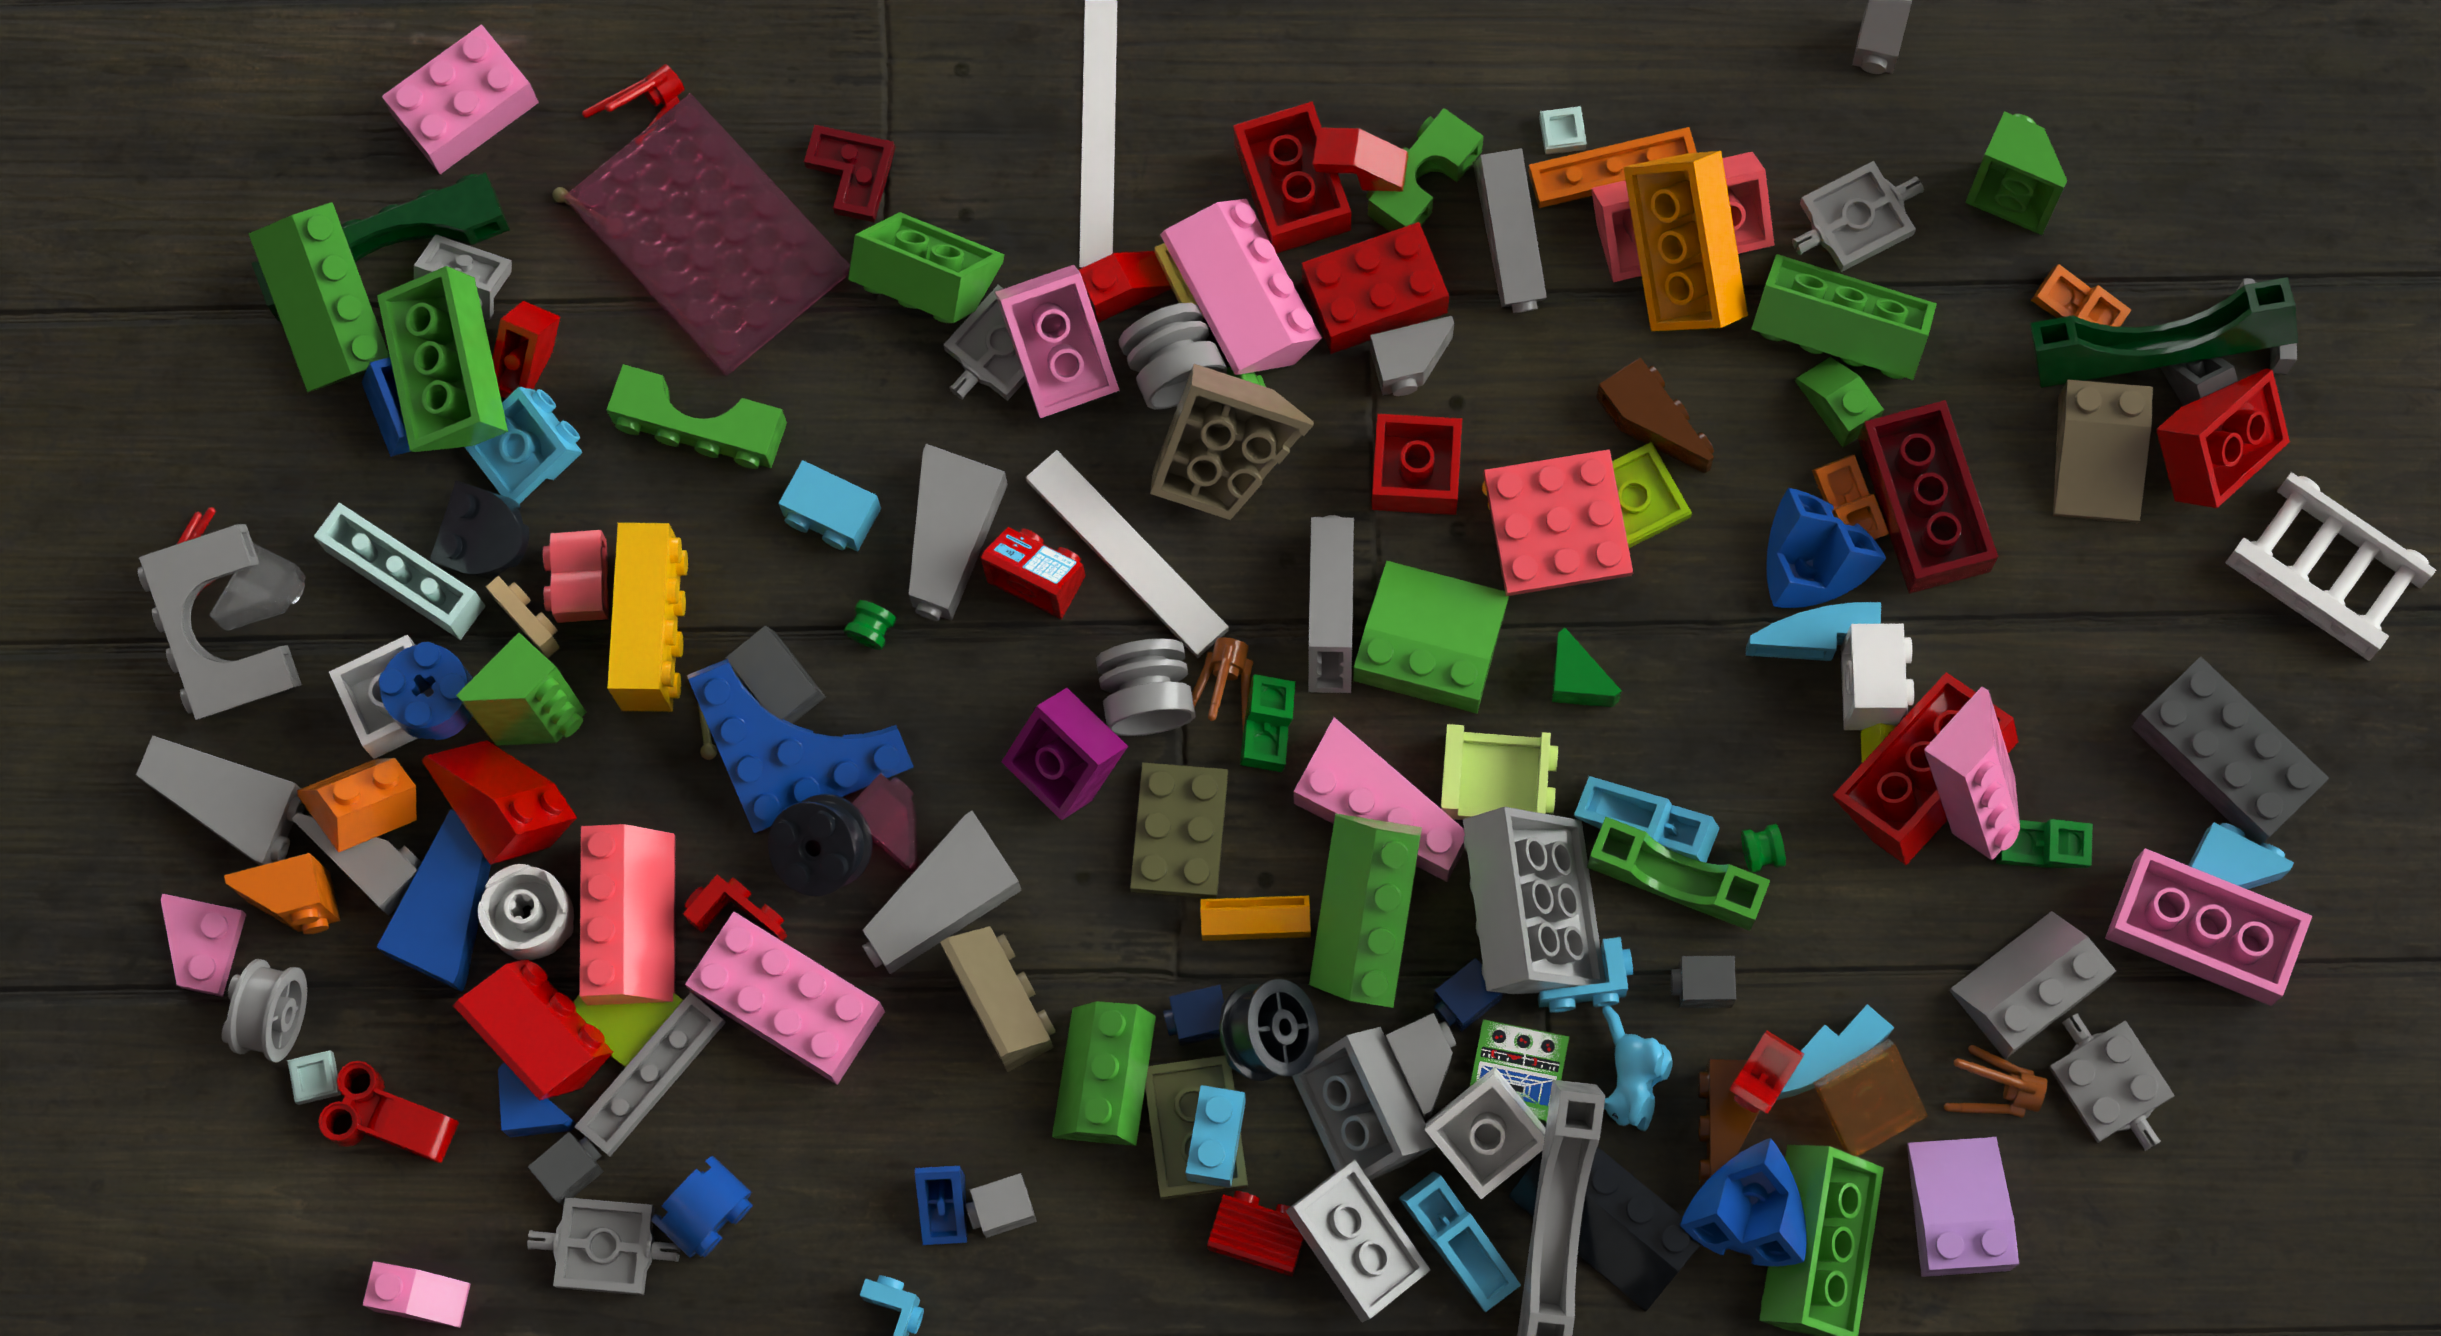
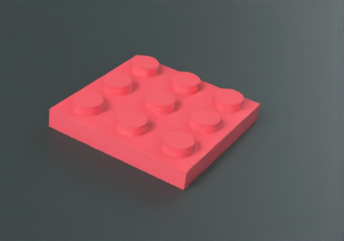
(1558, 522)

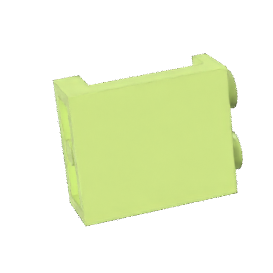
(1496, 772)

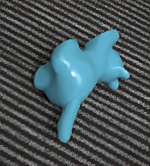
(1639, 1067)

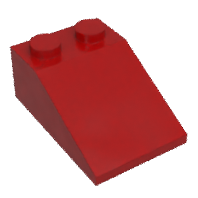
(2223, 439)
(500, 800)

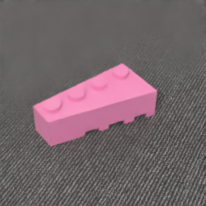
(1357, 782)

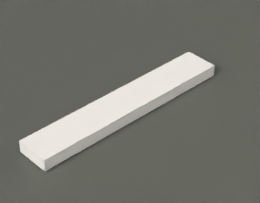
(1127, 554)

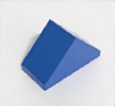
(522, 1111)
(942, 1204)

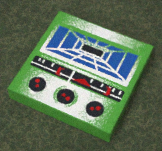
(1524, 1058)

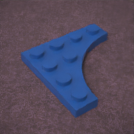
(783, 763)

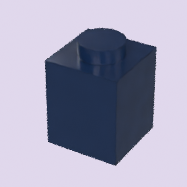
(1464, 997)
(1195, 1015)

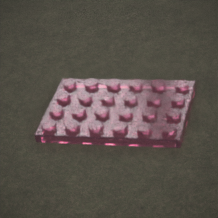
(708, 234)

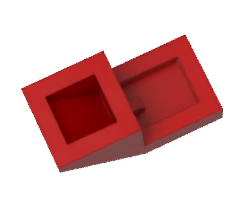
(1353, 150)

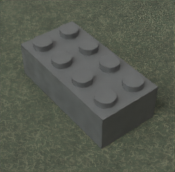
(2229, 752)

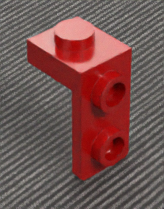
(707, 903)
(1765, 1073)

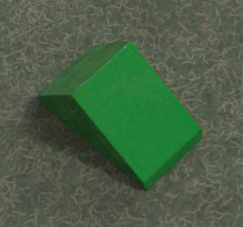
(1579, 677)

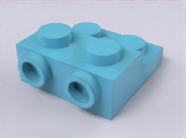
(531, 450)

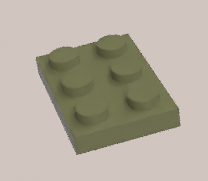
(1179, 830)
(1172, 1108)

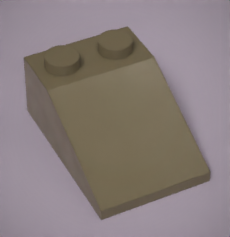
(2102, 450)

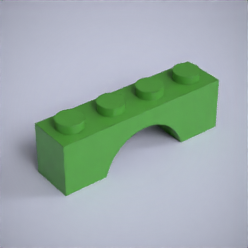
(745, 432)
(1705, 887)

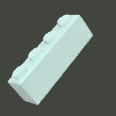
(399, 571)

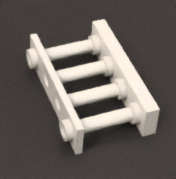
(2327, 607)

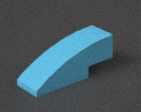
(1812, 632)
(1669, 825)
(1829, 1051)
(1459, 1241)

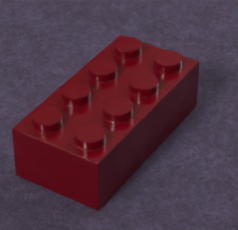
(1927, 496)

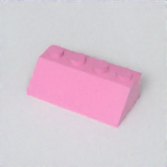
(1241, 287)
(1976, 777)

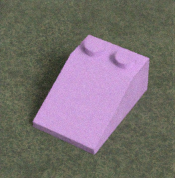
(1961, 1207)

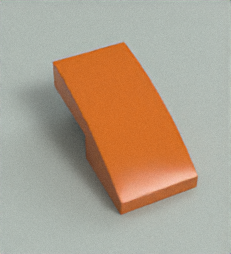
(2067, 295)
(1846, 490)

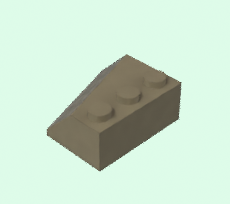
(1224, 442)

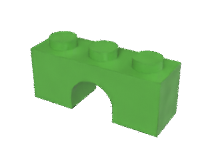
(1443, 147)

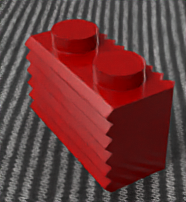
(1256, 1234)

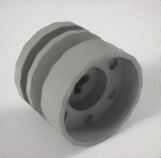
(1165, 349)
(1145, 687)

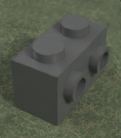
(775, 676)

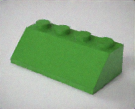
(319, 296)
(1844, 317)
(442, 361)
(522, 698)
(1365, 909)
(1840, 1215)

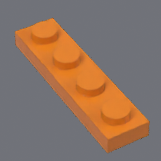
(1575, 174)

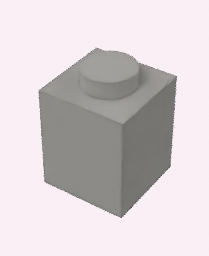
(1001, 1206)

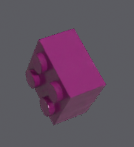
(1064, 753)

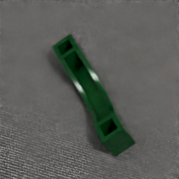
(459, 212)
(2248, 320)

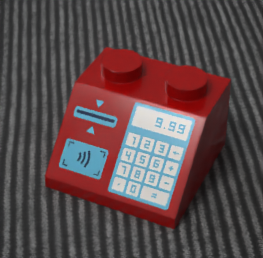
(1033, 571)

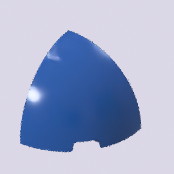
(1816, 554)
(1751, 1209)

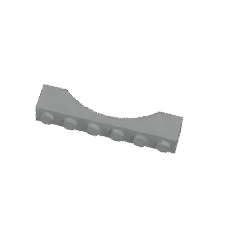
(1565, 1167)

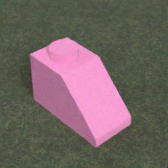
(416, 1294)

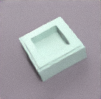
(1563, 130)
(313, 1077)

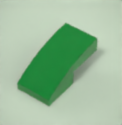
(1267, 723)
(2050, 845)

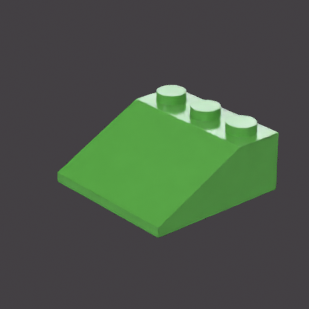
(1430, 637)

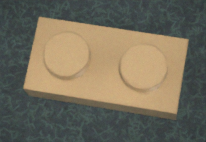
(514, 603)

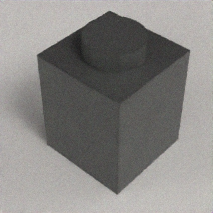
(1705, 982)
(567, 1167)

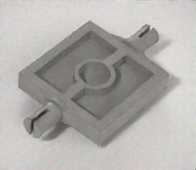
(1857, 216)
(985, 352)
(2111, 1081)
(603, 1246)

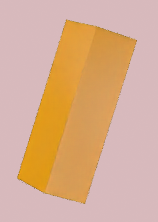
(1255, 918)

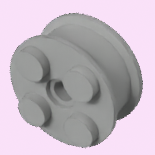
(265, 1010)

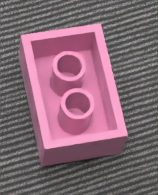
(460, 99)

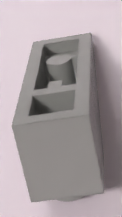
(372, 865)

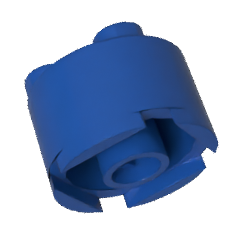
(408, 678)
(703, 1208)

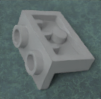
(487, 268)

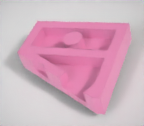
(201, 942)

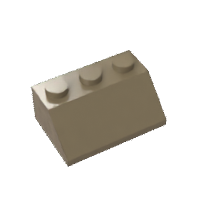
(999, 995)

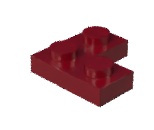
(861, 163)

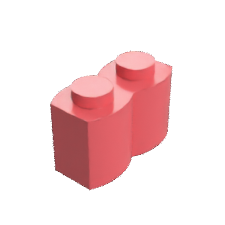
(577, 576)

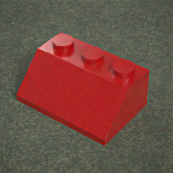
(534, 1029)

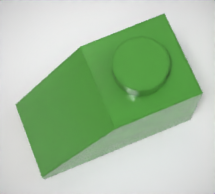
(1839, 399)

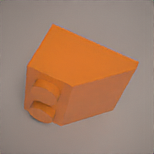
(362, 802)
(290, 890)

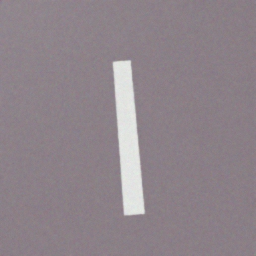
(1098, 131)

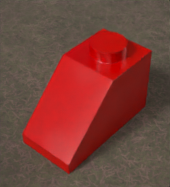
(1123, 282)
(523, 346)

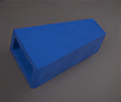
(439, 912)

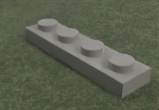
(650, 1074)

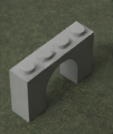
(175, 580)

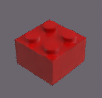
(1416, 464)

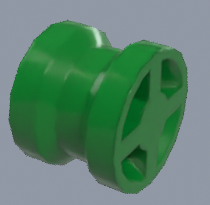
(870, 625)
(1763, 848)

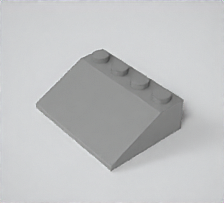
(1532, 901)

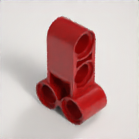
(386, 1117)

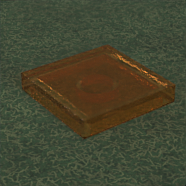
(1870, 1099)

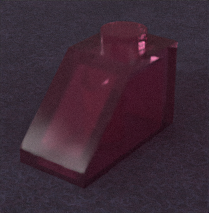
(891, 819)

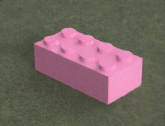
(2208, 927)
(785, 997)

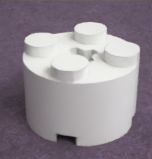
(502, 912)

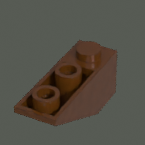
(1647, 413)
(1725, 1120)

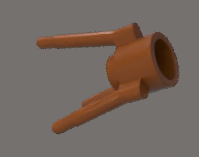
(1226, 662)
(2021, 1086)

